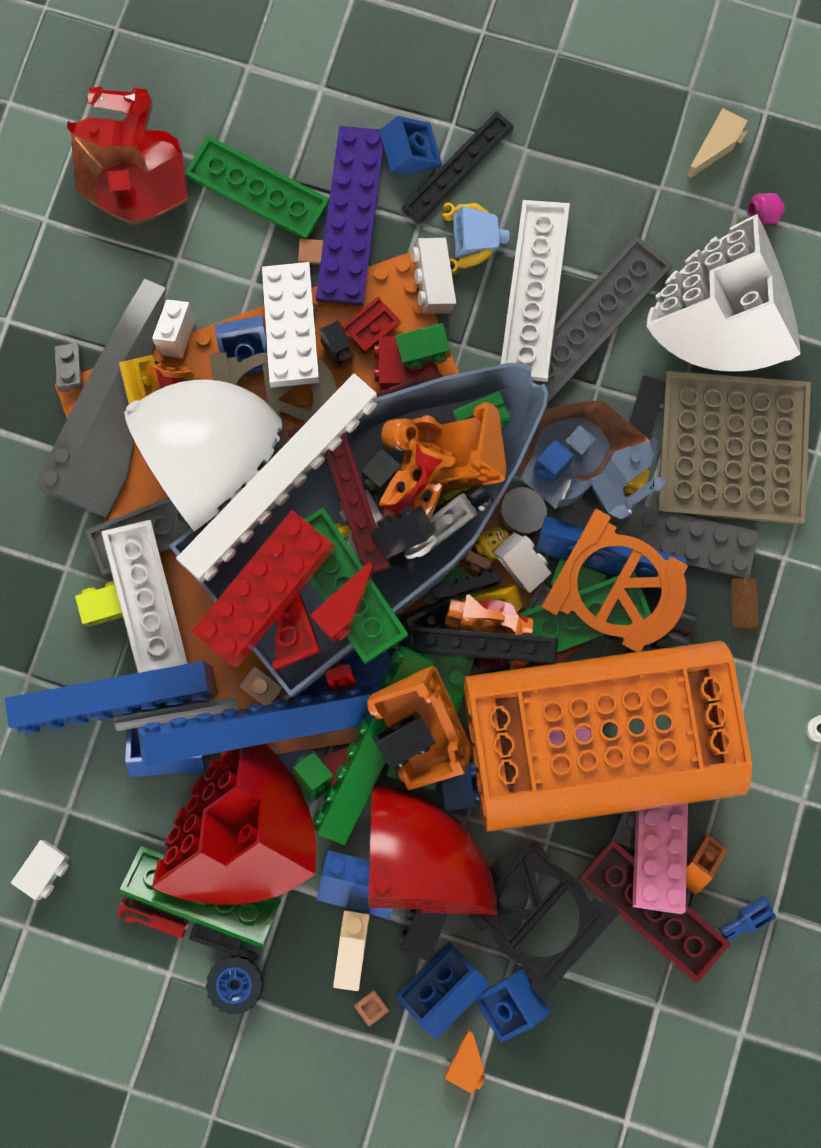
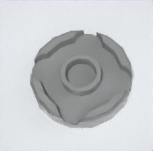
(522, 511)

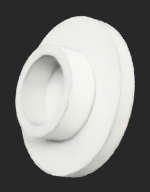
(420, 549)

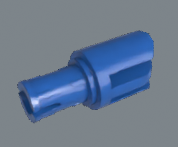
(749, 919)

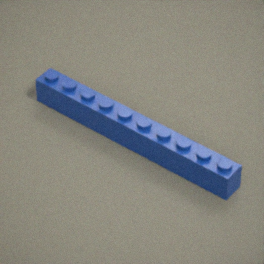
(254, 725)

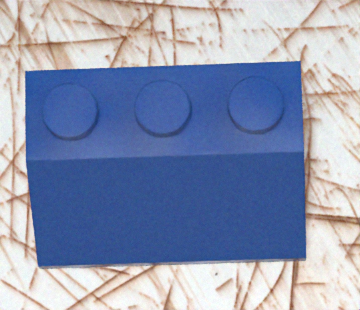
(137, 767)
(347, 884)
(442, 990)

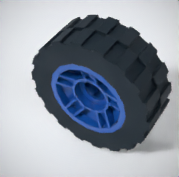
(220, 980)

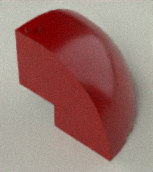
(240, 833)
(425, 858)

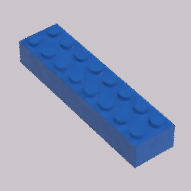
(109, 697)

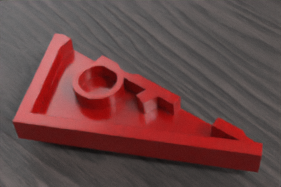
(295, 635)

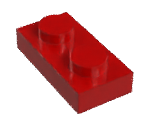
(340, 677)

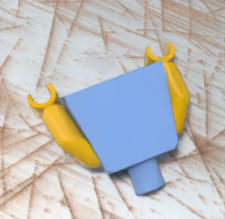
(474, 234)

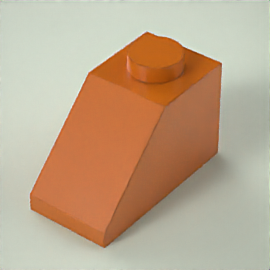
(703, 864)
(466, 1066)

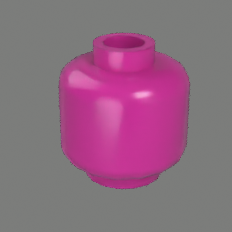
(767, 206)

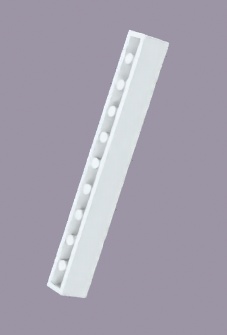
(277, 479)

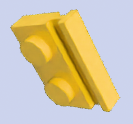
(135, 377)

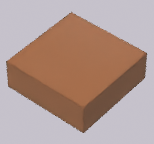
(310, 251)
(371, 1008)

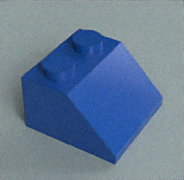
(410, 146)
(242, 339)
(512, 1006)

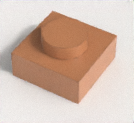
(477, 563)

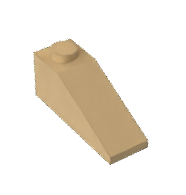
(720, 141)
(351, 950)

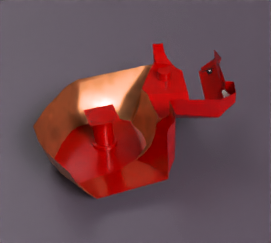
(124, 165)

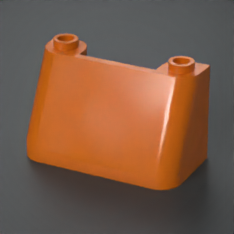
(476, 446)
(429, 697)

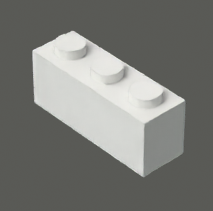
(433, 275)

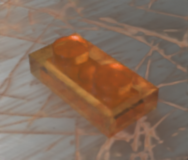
(744, 603)

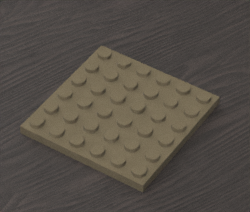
(735, 447)

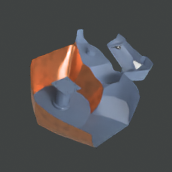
(605, 457)

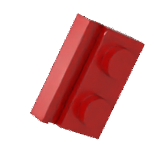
(371, 323)

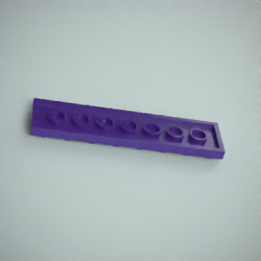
(350, 216)

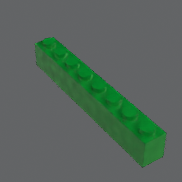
(363, 761)

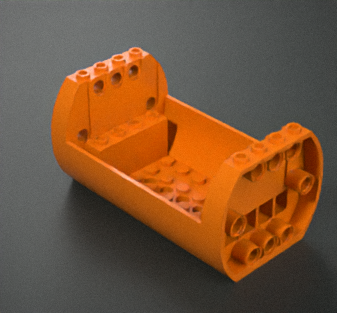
(534, 783)

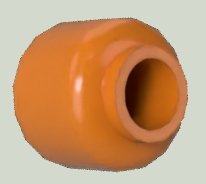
(398, 433)

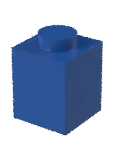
(553, 462)

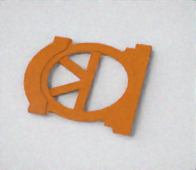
(671, 580)

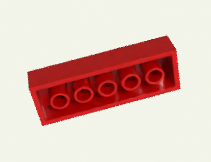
(263, 589)

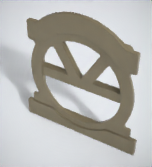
(231, 370)

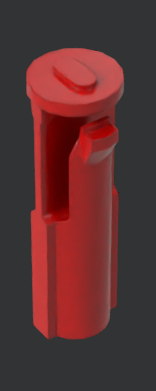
(158, 920)

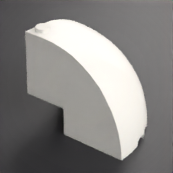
(728, 305)
(203, 442)

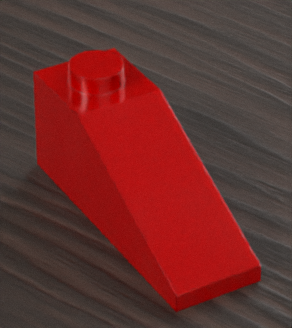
(341, 608)

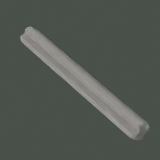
(165, 715)

